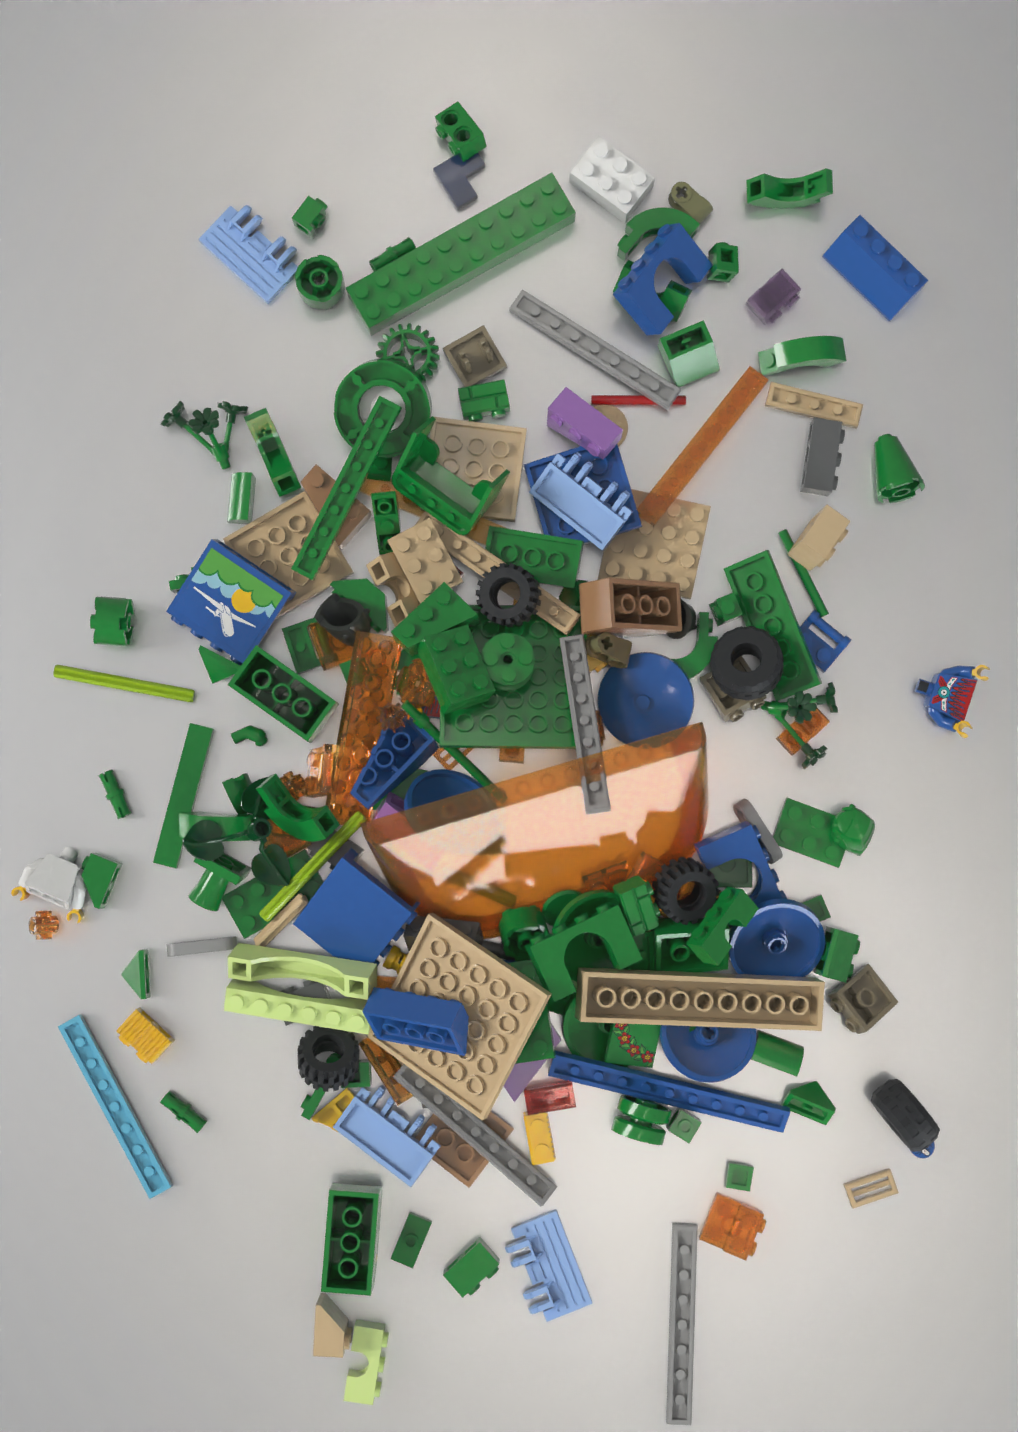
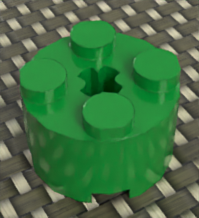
(315, 270)
(112, 621)
(518, 927)

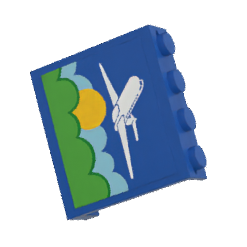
(229, 601)

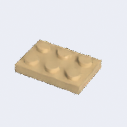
(424, 559)

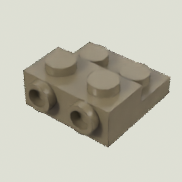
(729, 707)
(862, 1000)

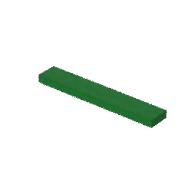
(183, 793)

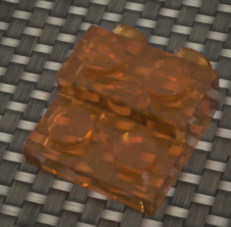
(732, 1226)

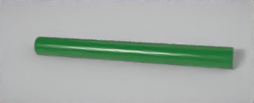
(805, 577)

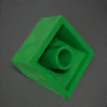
(838, 954)

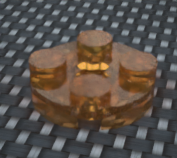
(405, 685)

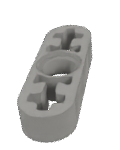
(745, 811)
(201, 946)

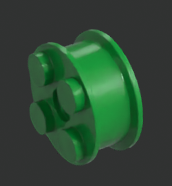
(508, 648)

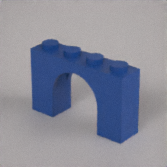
(637, 289)
(743, 843)

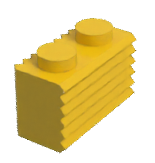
(145, 1036)
(539, 1138)

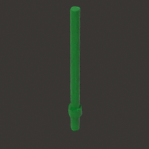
(423, 721)

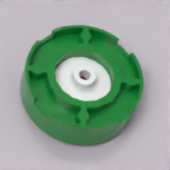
(391, 381)

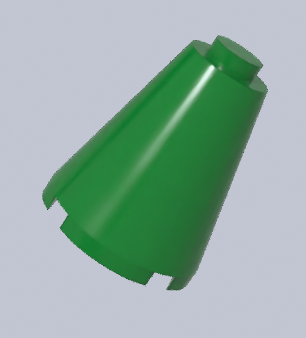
(895, 472)

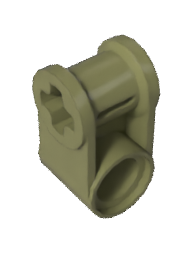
(691, 203)
(609, 649)

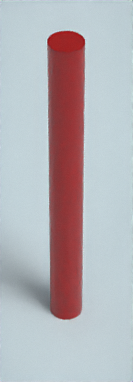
(630, 400)

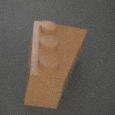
(318, 486)

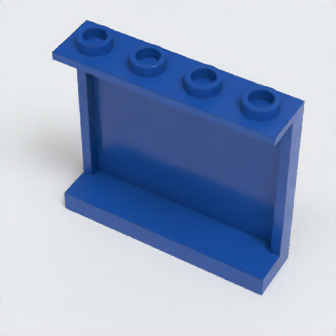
(355, 914)

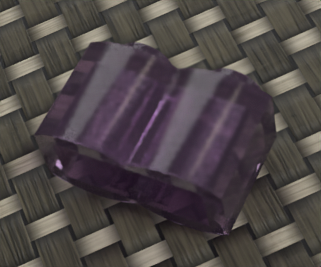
(773, 297)

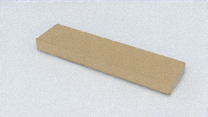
(813, 404)

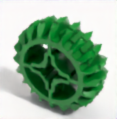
(415, 351)

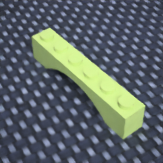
(258, 962)
(261, 1001)

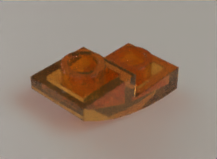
(806, 731)

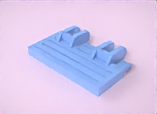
(251, 256)
(579, 502)
(385, 1137)
(552, 1265)

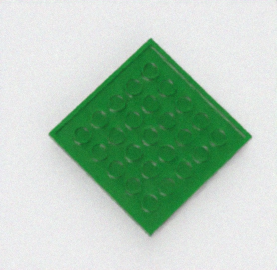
(525, 717)

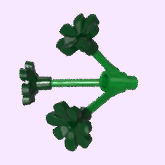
(205, 423)
(800, 709)

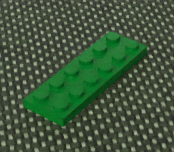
(768, 608)

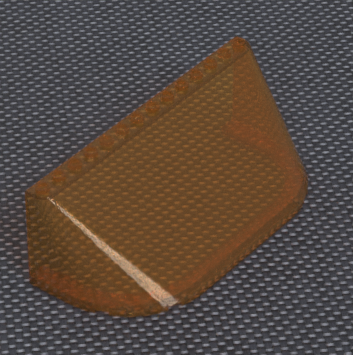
(532, 834)

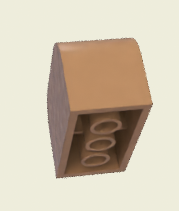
(630, 607)

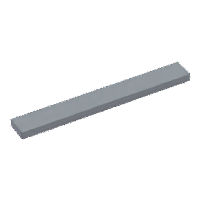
(595, 350)
(584, 718)
(478, 1136)
(681, 1324)

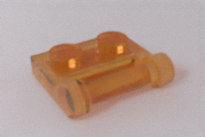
(319, 771)

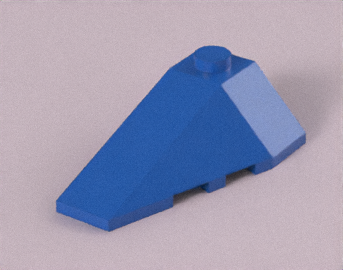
(393, 761)

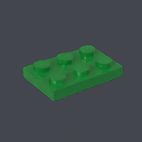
(807, 832)

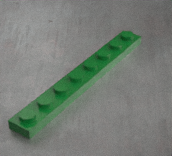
(346, 488)

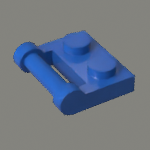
(821, 652)

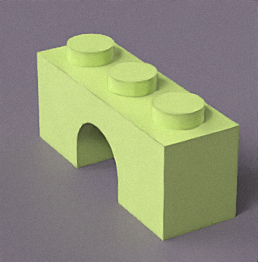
(363, 1384)

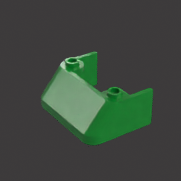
(440, 490)

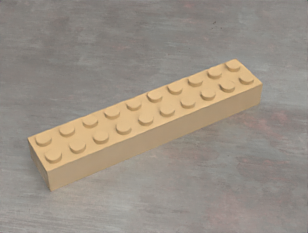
(699, 999)

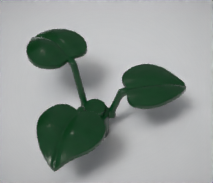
(268, 866)

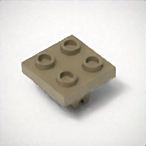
(475, 357)

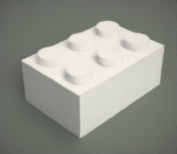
(611, 179)

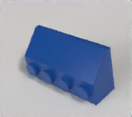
(874, 268)
(418, 1020)

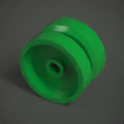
(641, 1120)

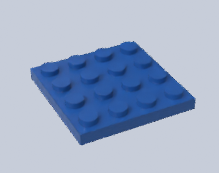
(602, 472)

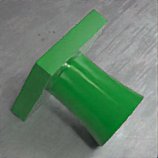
(215, 879)

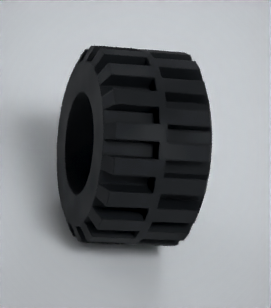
(489, 591)
(673, 878)
(328, 1074)

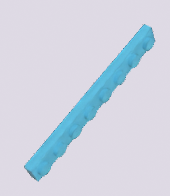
(115, 1106)

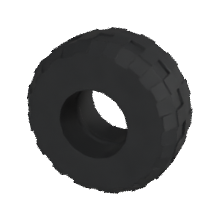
(742, 642)
(905, 1115)

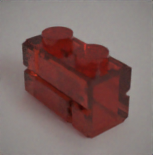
(549, 1097)

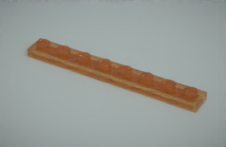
(701, 446)

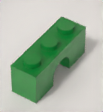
(673, 297)
(709, 937)

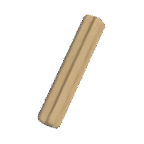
(281, 920)

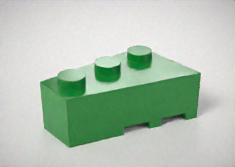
(436, 614)

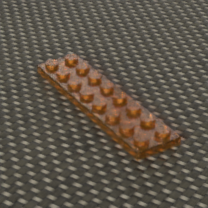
(368, 687)

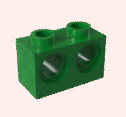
(457, 127)

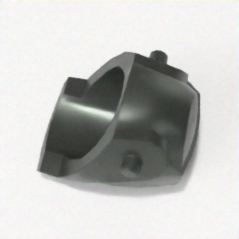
(343, 618)

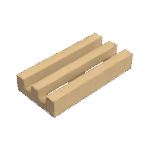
(866, 1179)

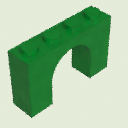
(549, 951)

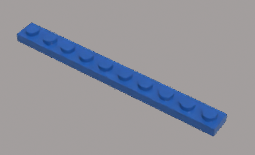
(669, 1091)

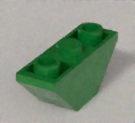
(386, 518)
(368, 596)

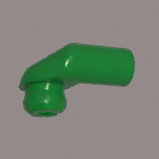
(252, 733)

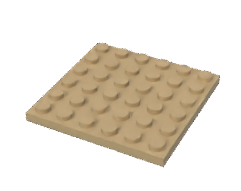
(500, 1009)

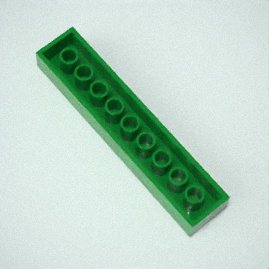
(461, 254)

